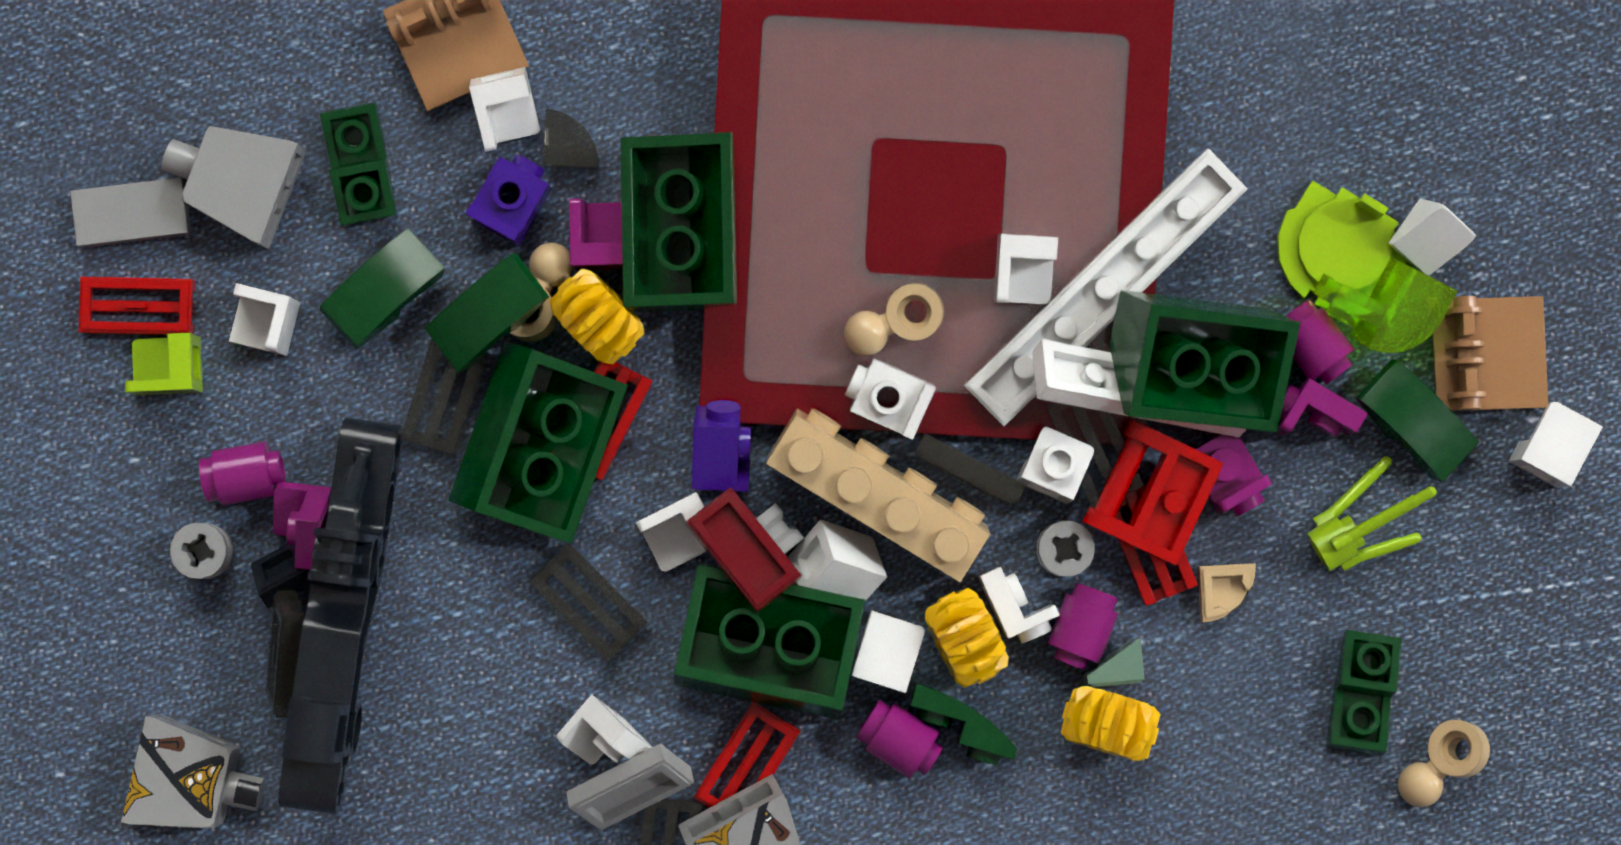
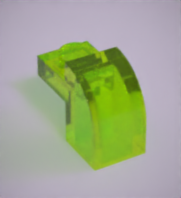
(1398, 312)

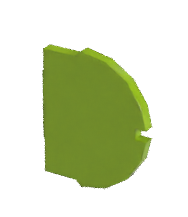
(1335, 237)

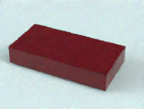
(743, 550)

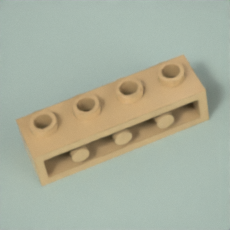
(878, 494)

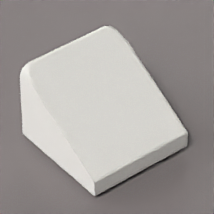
(1431, 236)

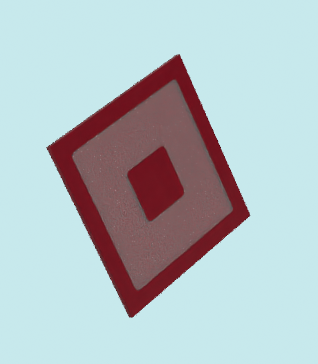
(893, 156)

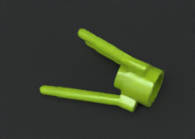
(1338, 540)

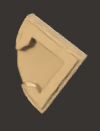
(1223, 588)

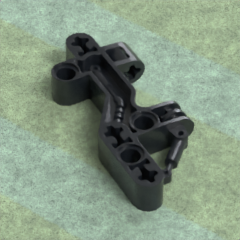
(344, 585)

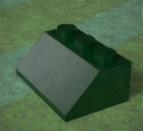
(678, 222)
(1201, 360)
(525, 415)
(784, 656)

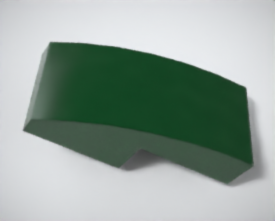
(358, 163)
(382, 287)
(486, 312)
(1418, 419)
(1364, 692)
(981, 736)

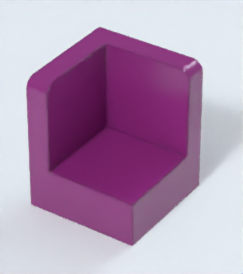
(595, 235)

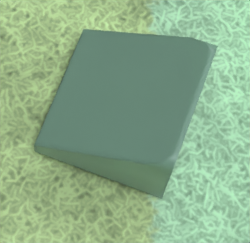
(1119, 667)

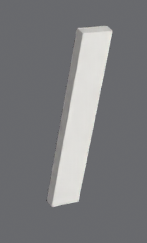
(1124, 264)

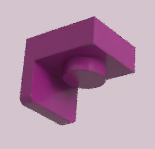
(1328, 410)
(1239, 479)
(295, 515)

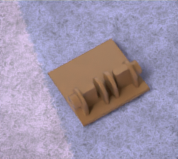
(453, 43)
(1491, 354)

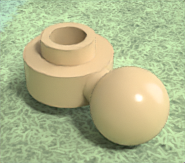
(551, 268)
(868, 331)
(1422, 782)

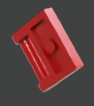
(1169, 501)

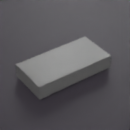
(130, 212)
(630, 787)

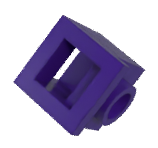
(514, 219)
(720, 448)

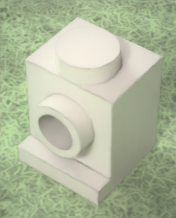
(912, 402)

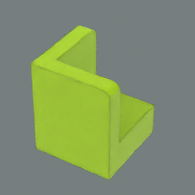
(166, 365)

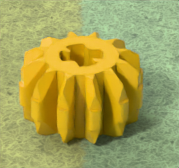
(596, 316)
(966, 637)
(1110, 723)

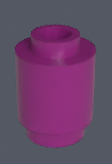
(1320, 344)
(241, 473)
(1083, 626)
(899, 739)

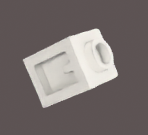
(1056, 465)
(1005, 598)
(601, 730)

